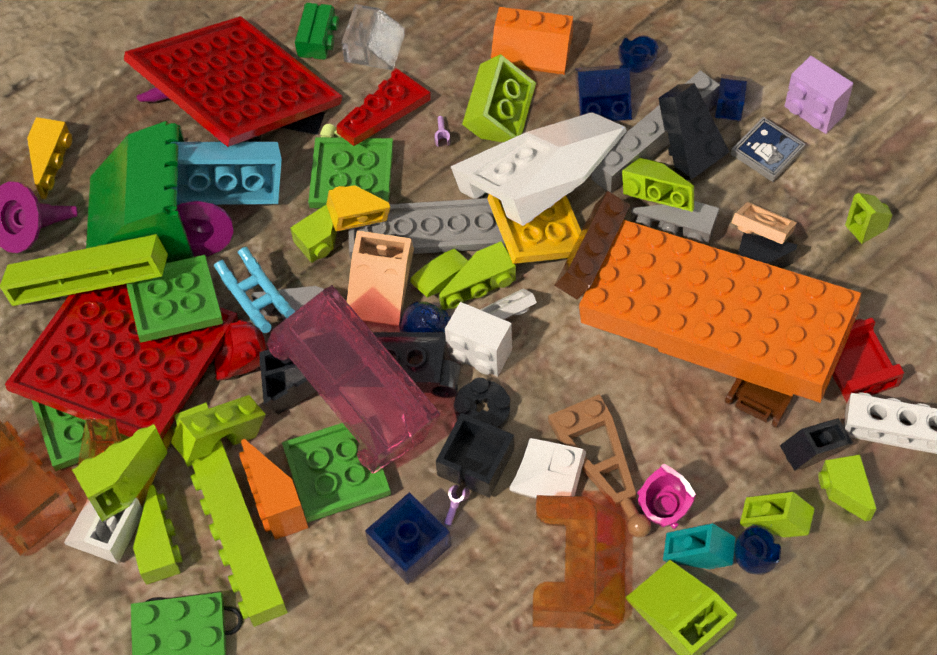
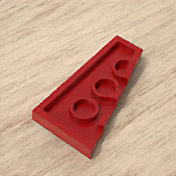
(388, 104)

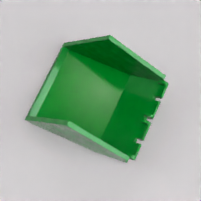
(132, 193)

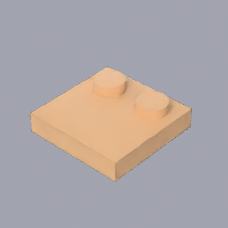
(763, 222)

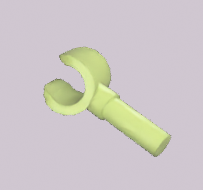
(329, 131)

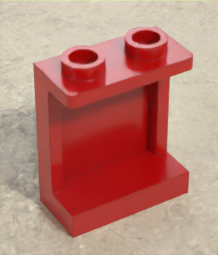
(865, 364)

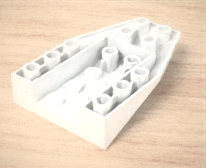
(539, 165)

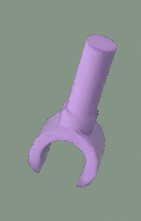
(441, 133)
(455, 501)

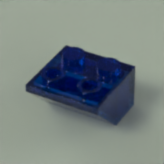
(604, 91)

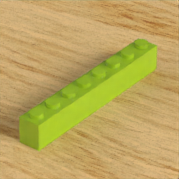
(237, 533)

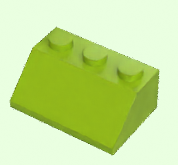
(499, 101)

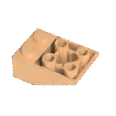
(379, 276)

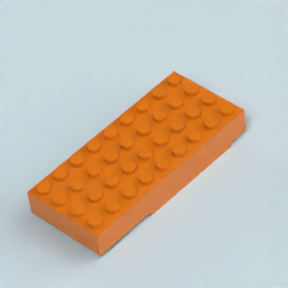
(721, 310)

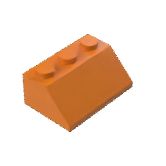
(533, 39)

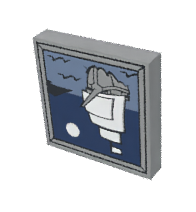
(768, 149)

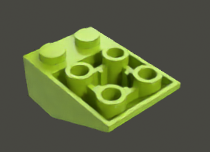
(121, 471)
(682, 610)

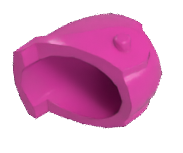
(666, 497)

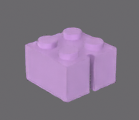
(818, 94)

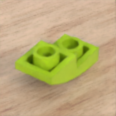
(438, 272)

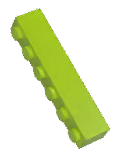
(84, 270)

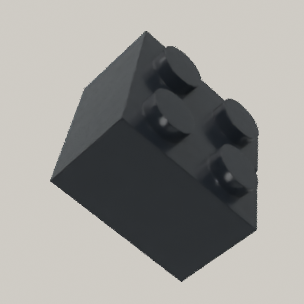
(475, 455)

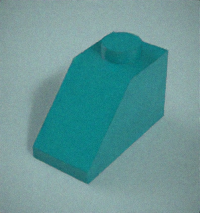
(700, 547)

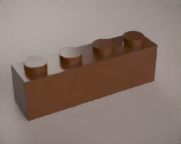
(592, 245)

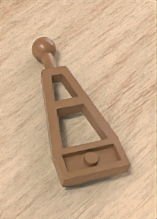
(582, 419)

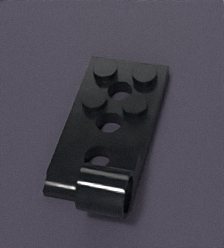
(433, 373)

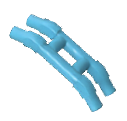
(258, 277)

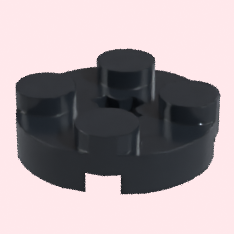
(487, 392)

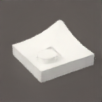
(548, 470)

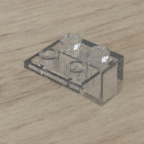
(372, 38)

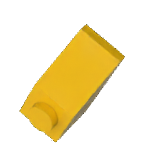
(355, 208)

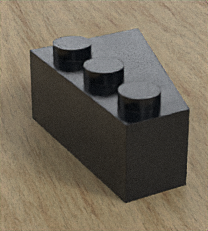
(691, 131)
(282, 383)

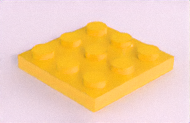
(544, 238)

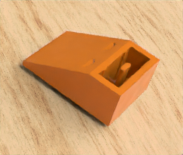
(273, 494)

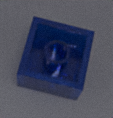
(408, 538)

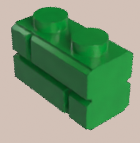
(316, 31)

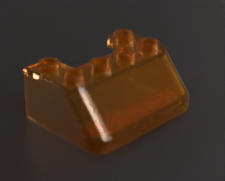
(593, 566)

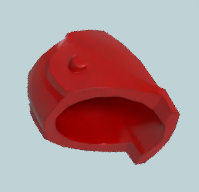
(239, 350)

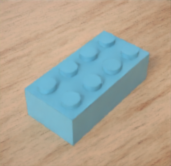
(228, 174)

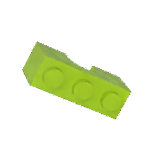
(202, 430)

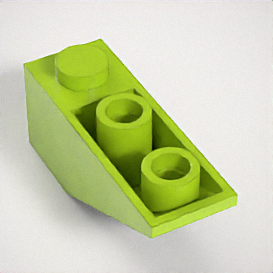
(657, 184)
(484, 272)
(153, 542)

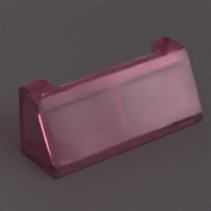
(355, 378)

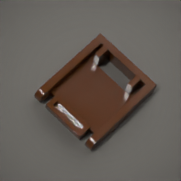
(759, 401)

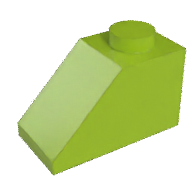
(867, 217)
(315, 234)
(848, 485)
(779, 513)

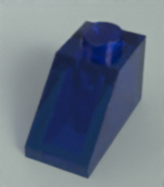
(731, 97)

